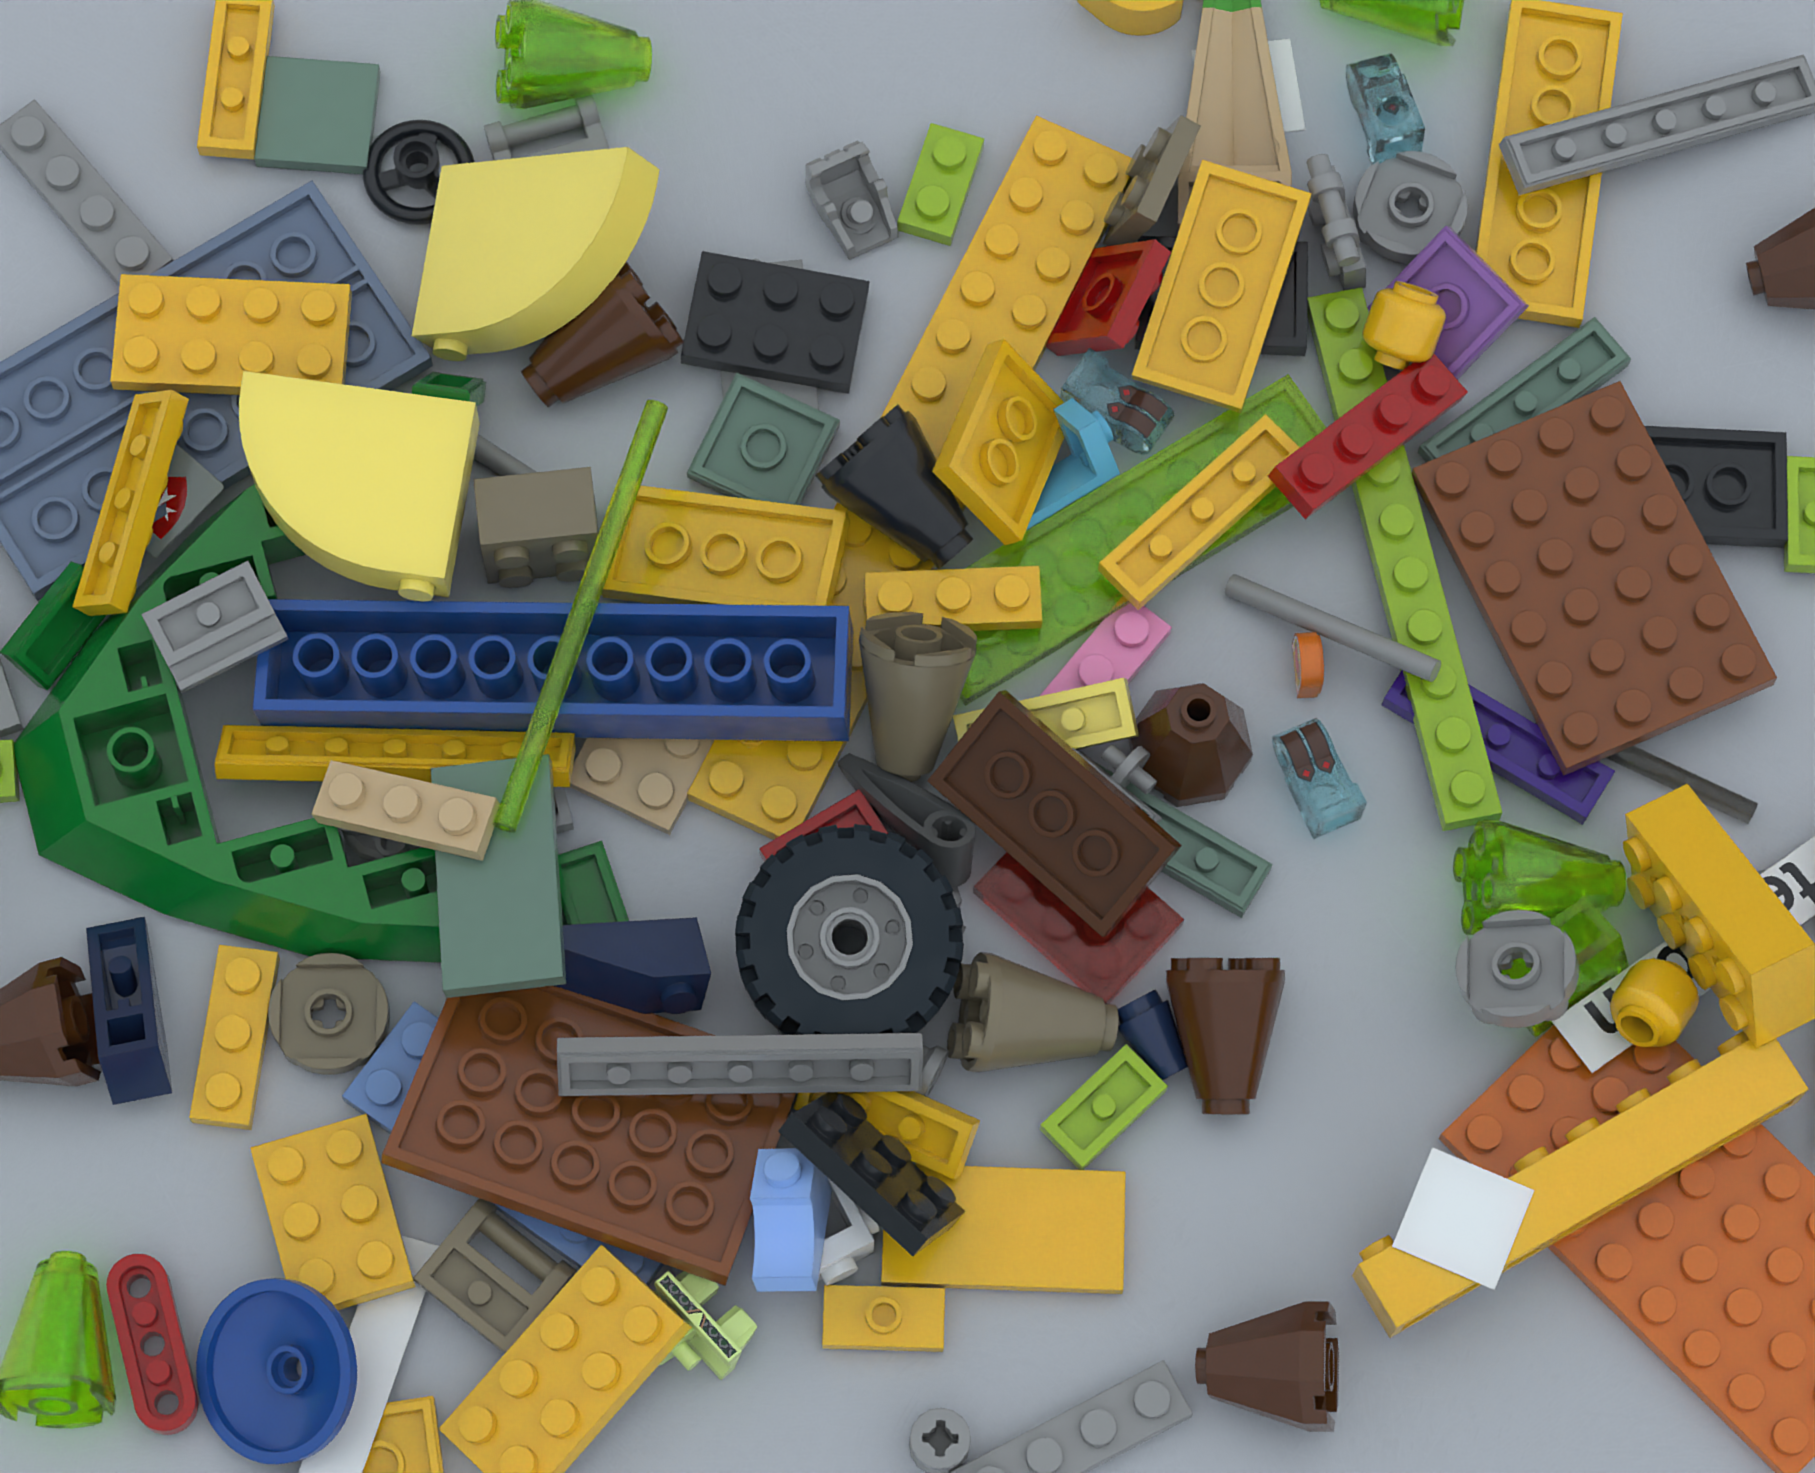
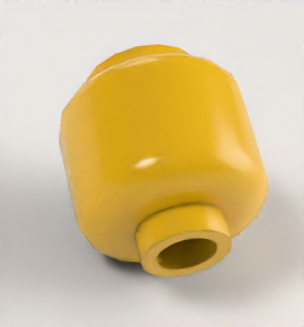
(1404, 325)
(1654, 1003)

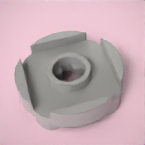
(1395, 180)
(1521, 1001)

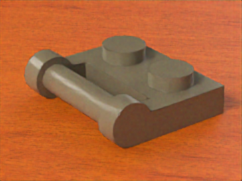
(479, 1289)

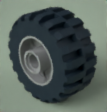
(860, 883)

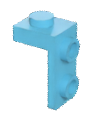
(1086, 467)

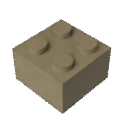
(536, 525)

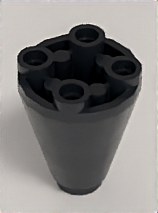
(892, 487)

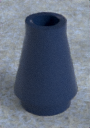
(1153, 1034)

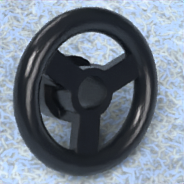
(416, 146)

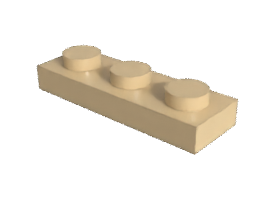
(406, 810)

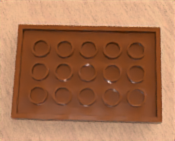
(1593, 577)
(624, 1169)

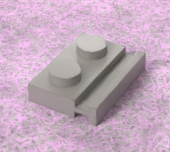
(215, 626)

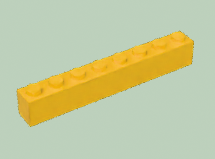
(1602, 1168)

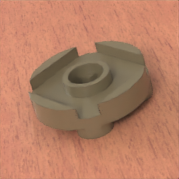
(305, 991)

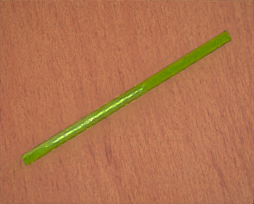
(580, 617)

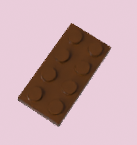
(1054, 813)

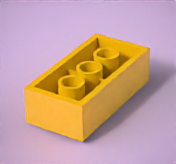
(1720, 916)

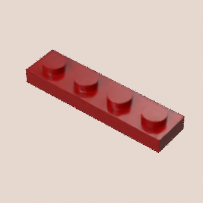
(1366, 435)

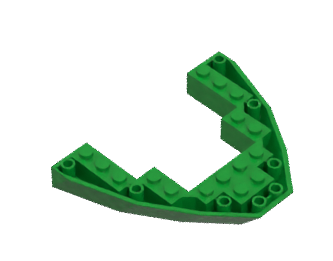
(127, 805)

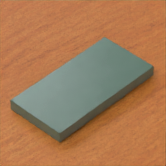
(502, 912)

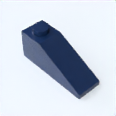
(638, 964)
(127, 1011)

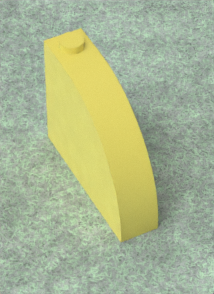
(527, 245)
(362, 476)

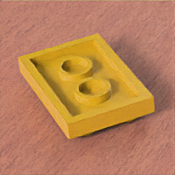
(1002, 443)
(334, 1212)

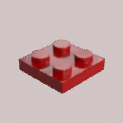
(1109, 298)

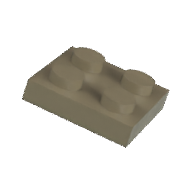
(1153, 175)

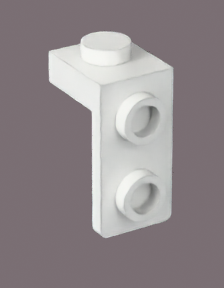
(848, 1245)

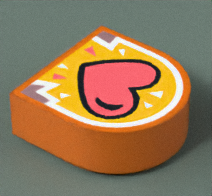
(1308, 664)

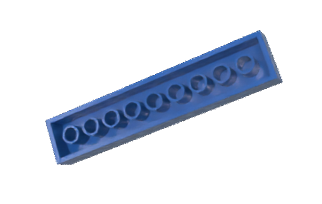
(637, 675)

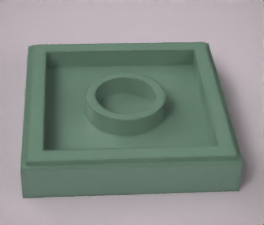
(317, 115)
(762, 445)

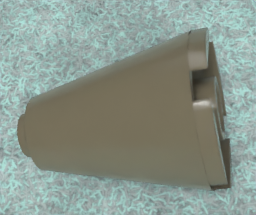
(913, 686)

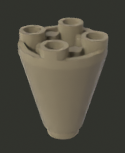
(1024, 1017)

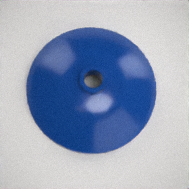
(252, 1377)

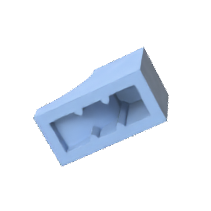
(789, 1220)

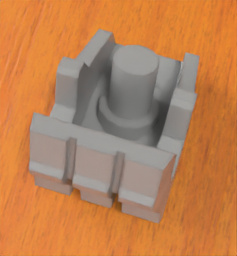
(851, 199)

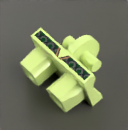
(714, 1342)

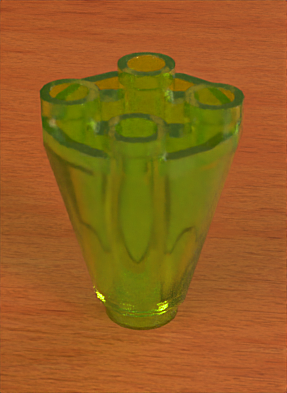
(564, 55)
(1532, 872)

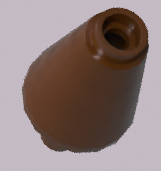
(603, 343)
(1225, 1025)

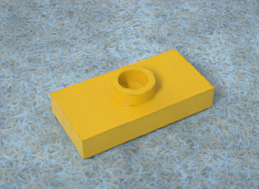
(883, 1318)

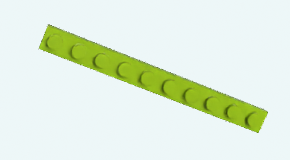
(1407, 576)

